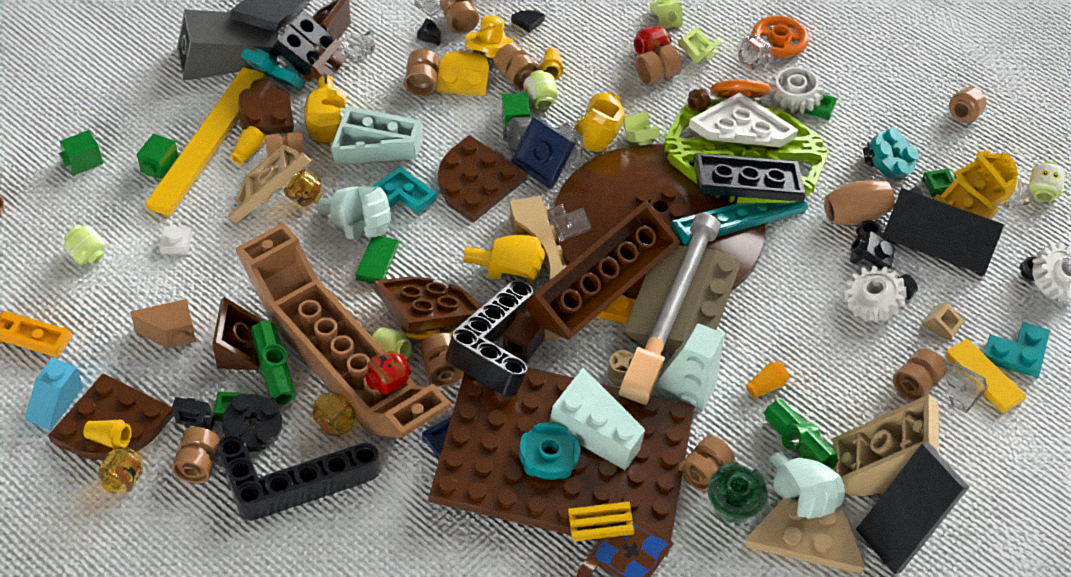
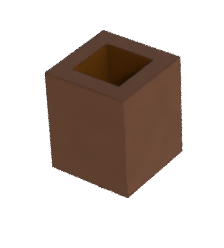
(523, 337)

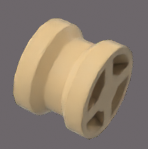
(621, 361)

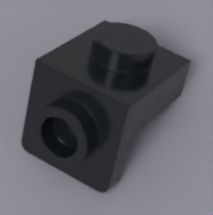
(872, 249)
(193, 413)

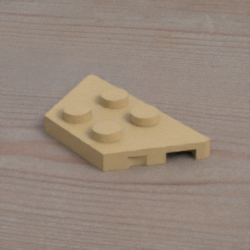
(266, 178)
(813, 540)

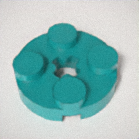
(889, 143)
(545, 465)

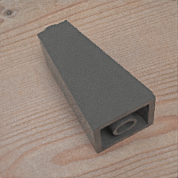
(214, 43)

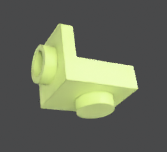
(668, 13)
(698, 45)
(639, 130)

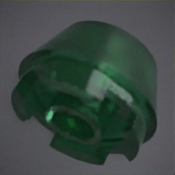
(737, 492)

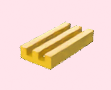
(600, 510)

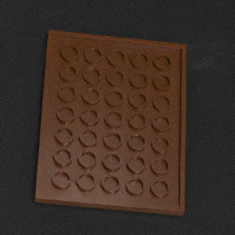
(485, 474)

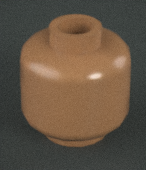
(967, 104)

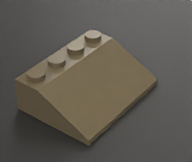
(701, 305)

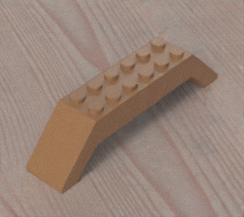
(330, 336)

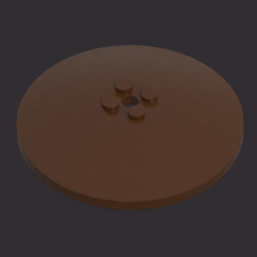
(627, 177)

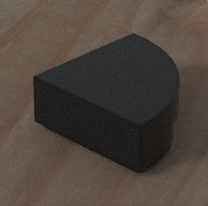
(528, 19)
(429, 32)

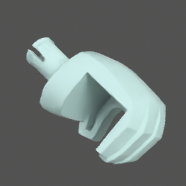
(358, 211)
(814, 483)

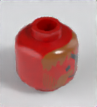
(651, 39)
(388, 372)

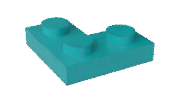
(262, 63)
(406, 188)
(1020, 356)

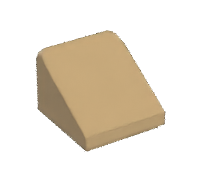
(943, 320)

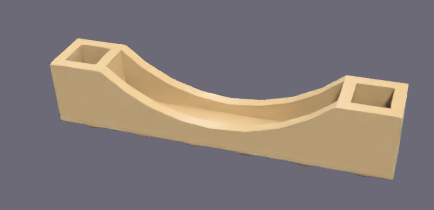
(531, 218)

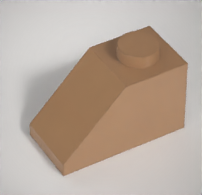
(165, 323)

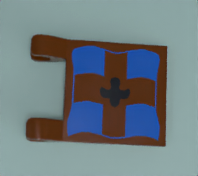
(628, 554)

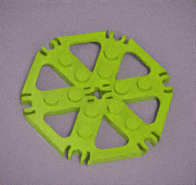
(805, 147)

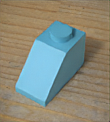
(53, 393)

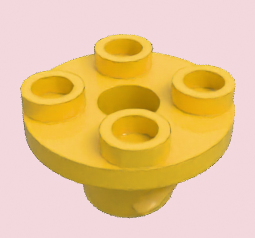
(489, 38)

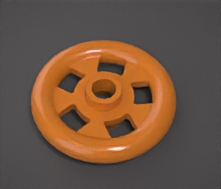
(781, 35)
(749, 88)

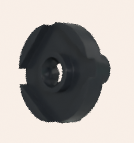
(258, 407)

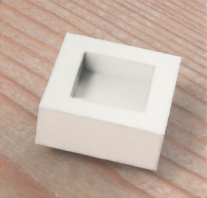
(175, 240)

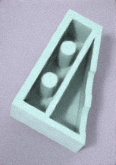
(375, 137)
(693, 368)
(598, 421)

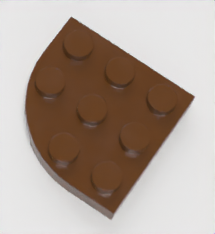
(476, 178)
(425, 304)
(111, 401)

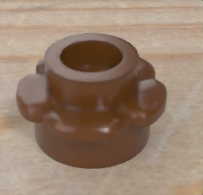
(698, 100)

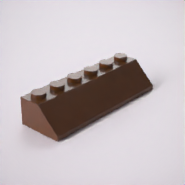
(602, 272)

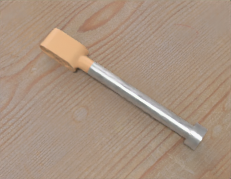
(648, 362)

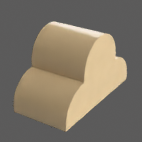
(881, 448)

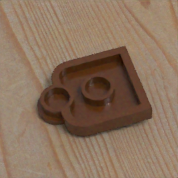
(265, 108)

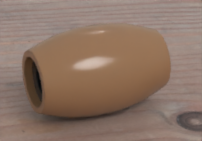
(859, 202)

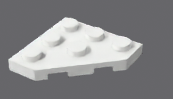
(742, 122)

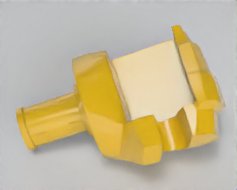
(323, 111)
(601, 121)
(510, 255)

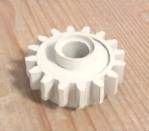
(796, 89)
(1053, 271)
(875, 294)

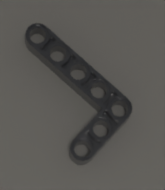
(472, 342)
(293, 479)

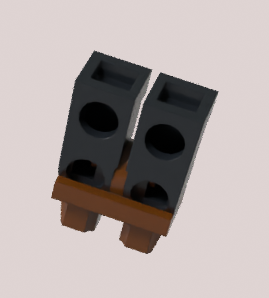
(309, 48)

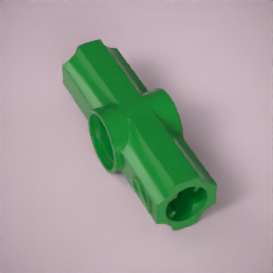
(276, 374)
(799, 435)

